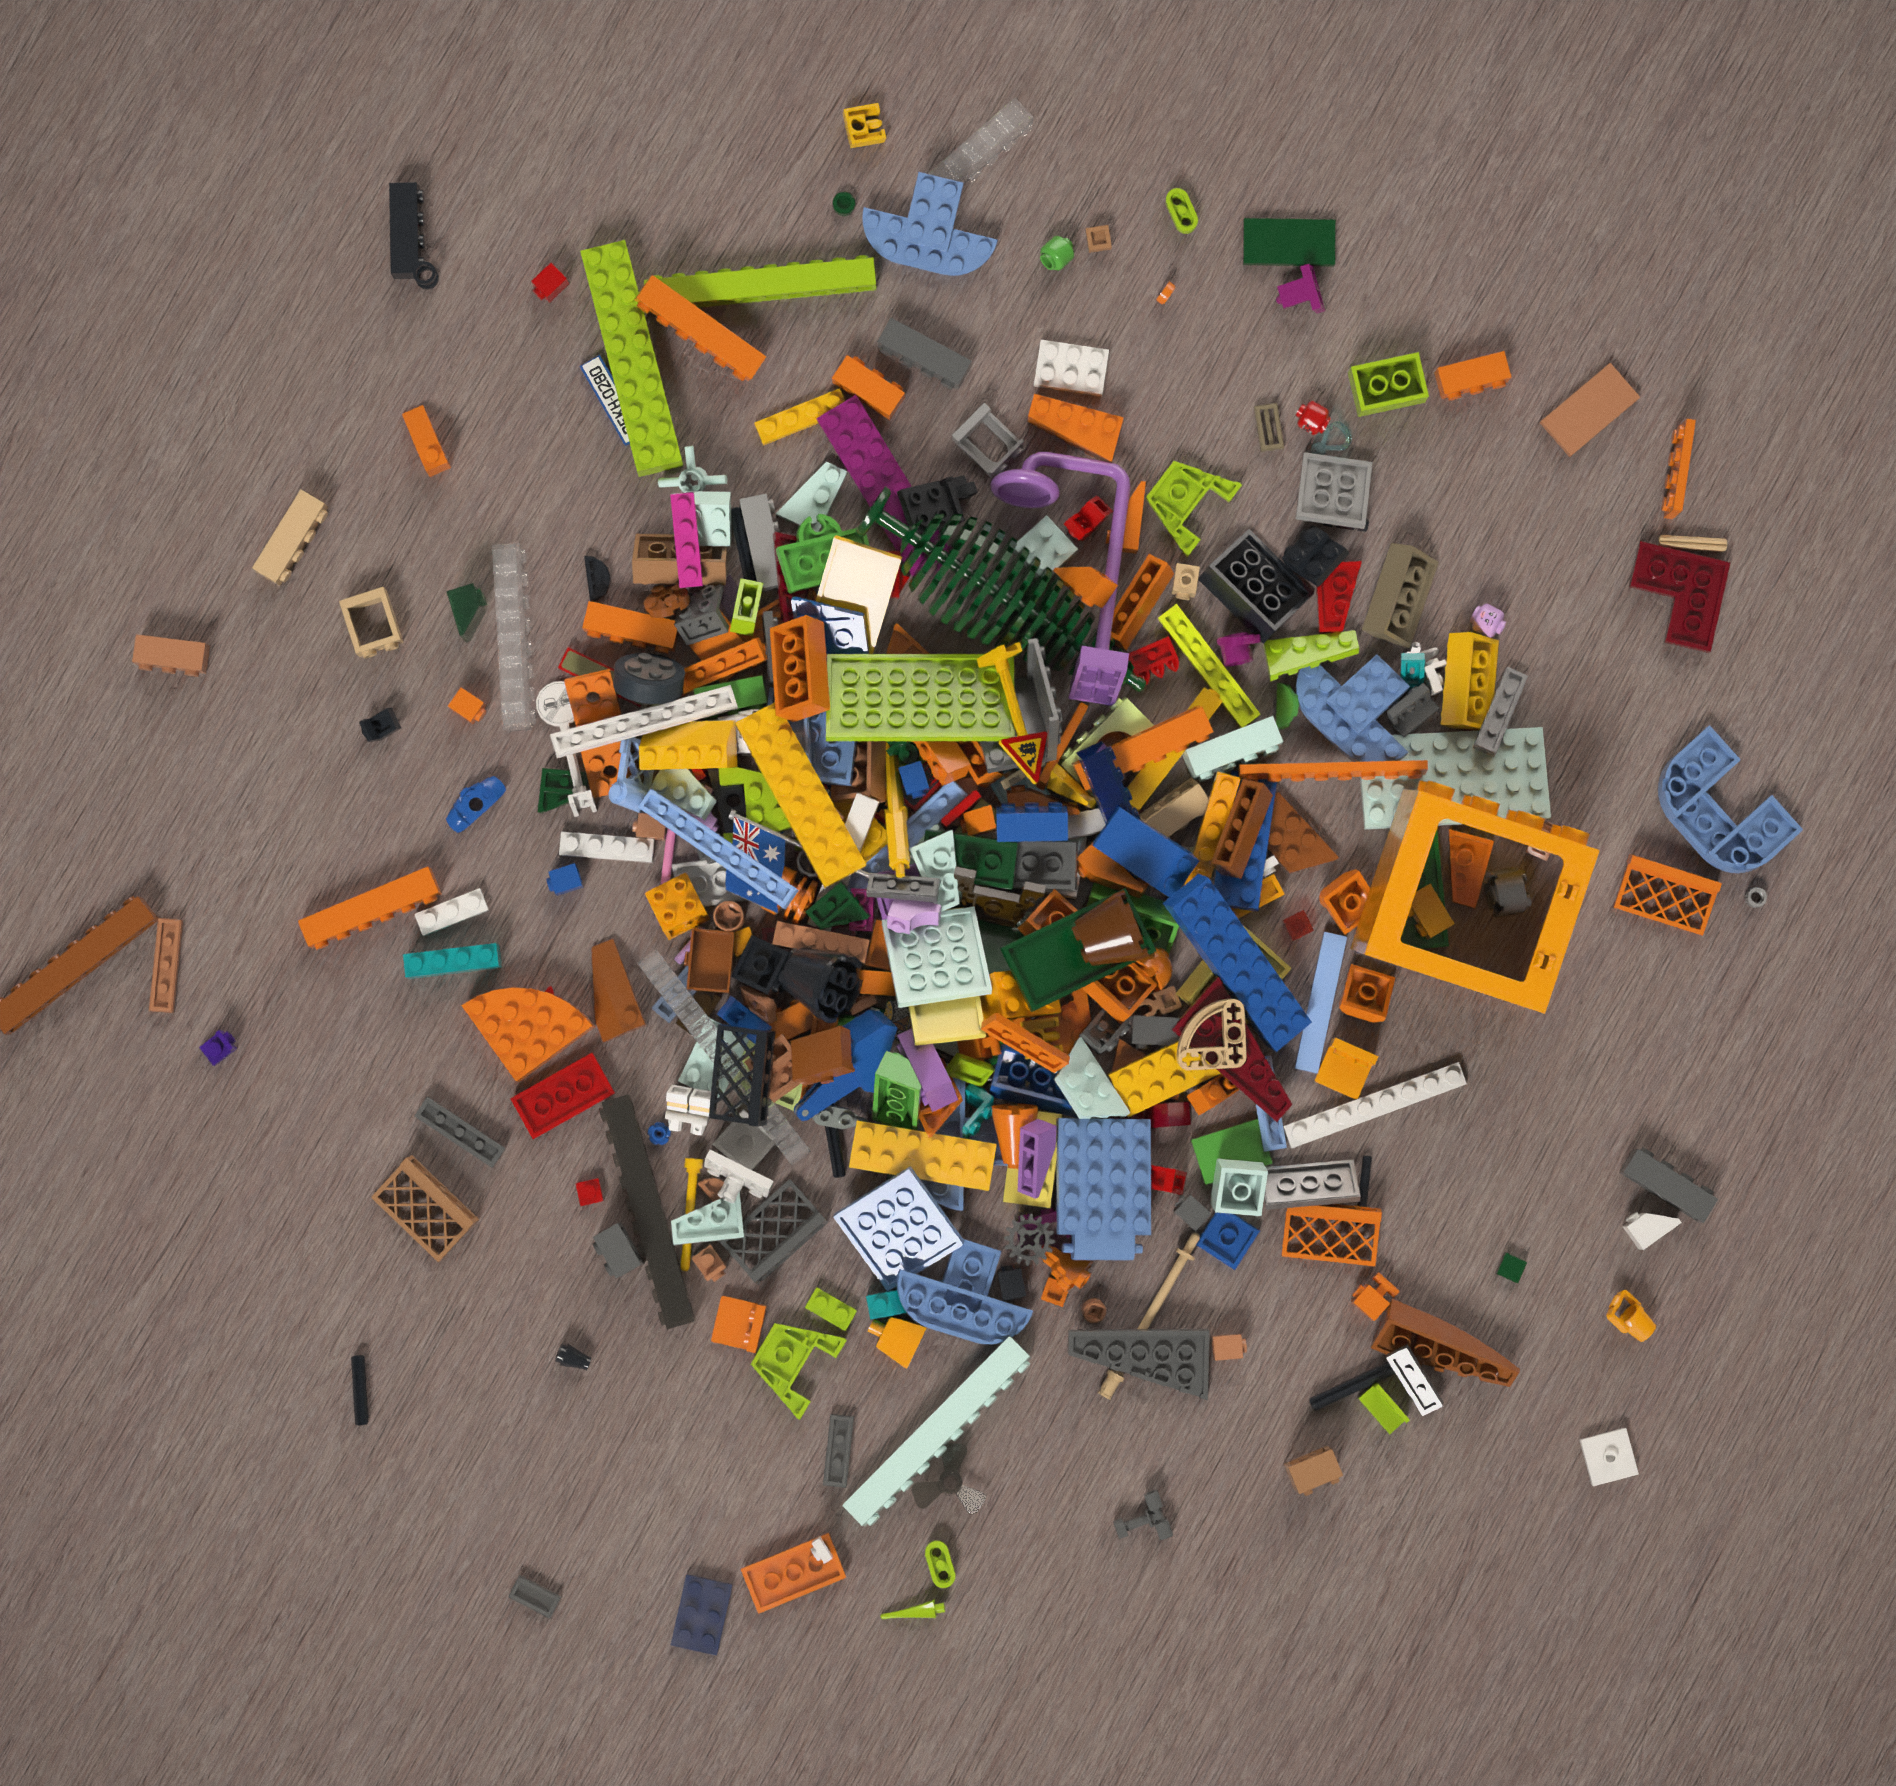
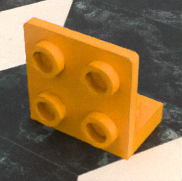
(677, 906)
(1345, 1068)

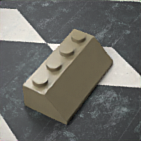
(1400, 595)

